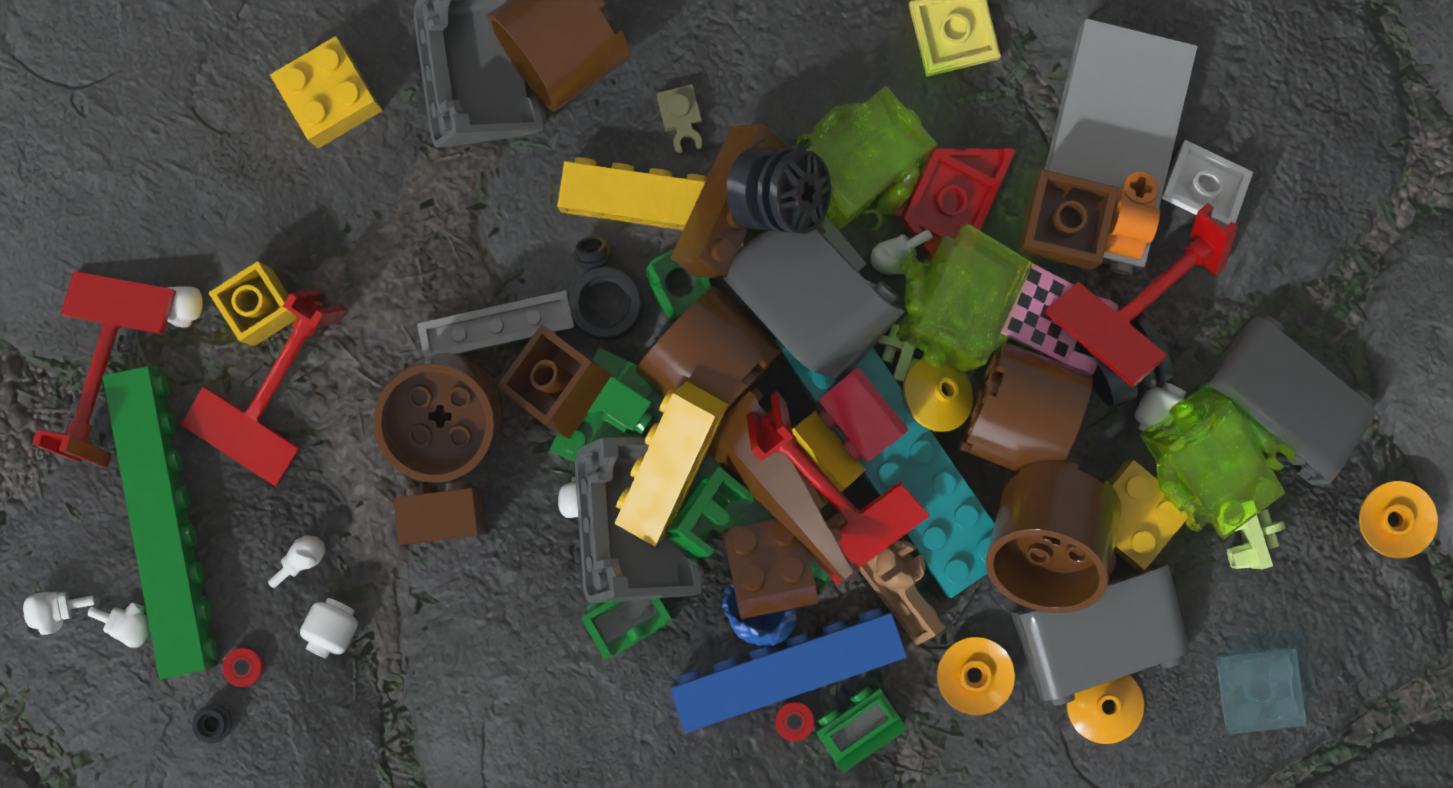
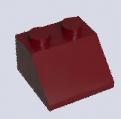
(860, 416)

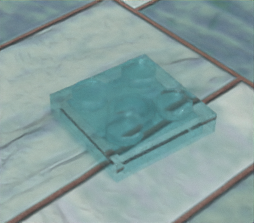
(1261, 690)

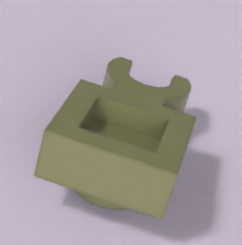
(680, 113)

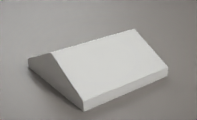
(1206, 178)

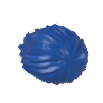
(761, 629)

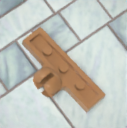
(893, 579)

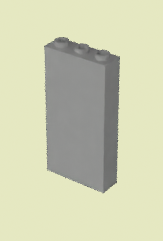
(1121, 111)

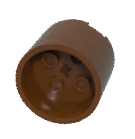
(559, 45)
(712, 349)
(1026, 409)
(417, 439)
(1054, 537)

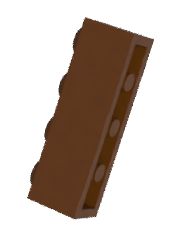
(711, 232)

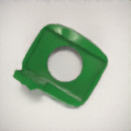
(656, 276)

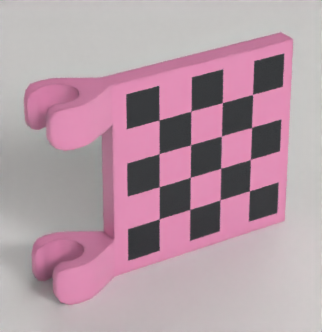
(1036, 330)

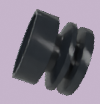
(779, 190)
(1114, 389)

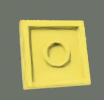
(953, 34)

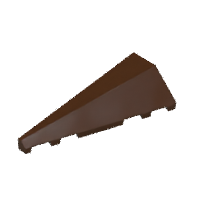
(778, 486)

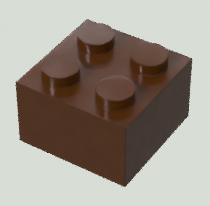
(1068, 219)
(554, 381)
(440, 515)
(769, 568)

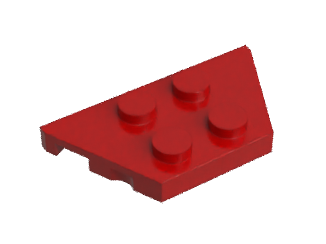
(954, 191)

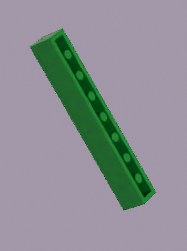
(160, 522)

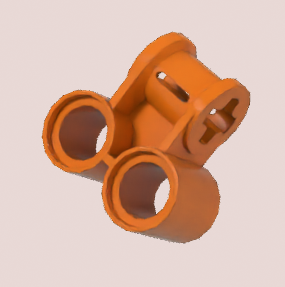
(1134, 216)

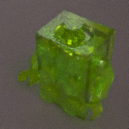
(868, 153)
(961, 299)
(1215, 462)

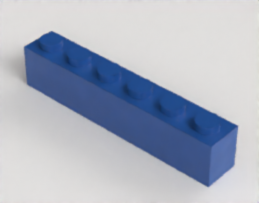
(787, 670)

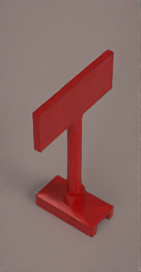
(115, 305)
(1110, 332)
(241, 432)
(865, 530)

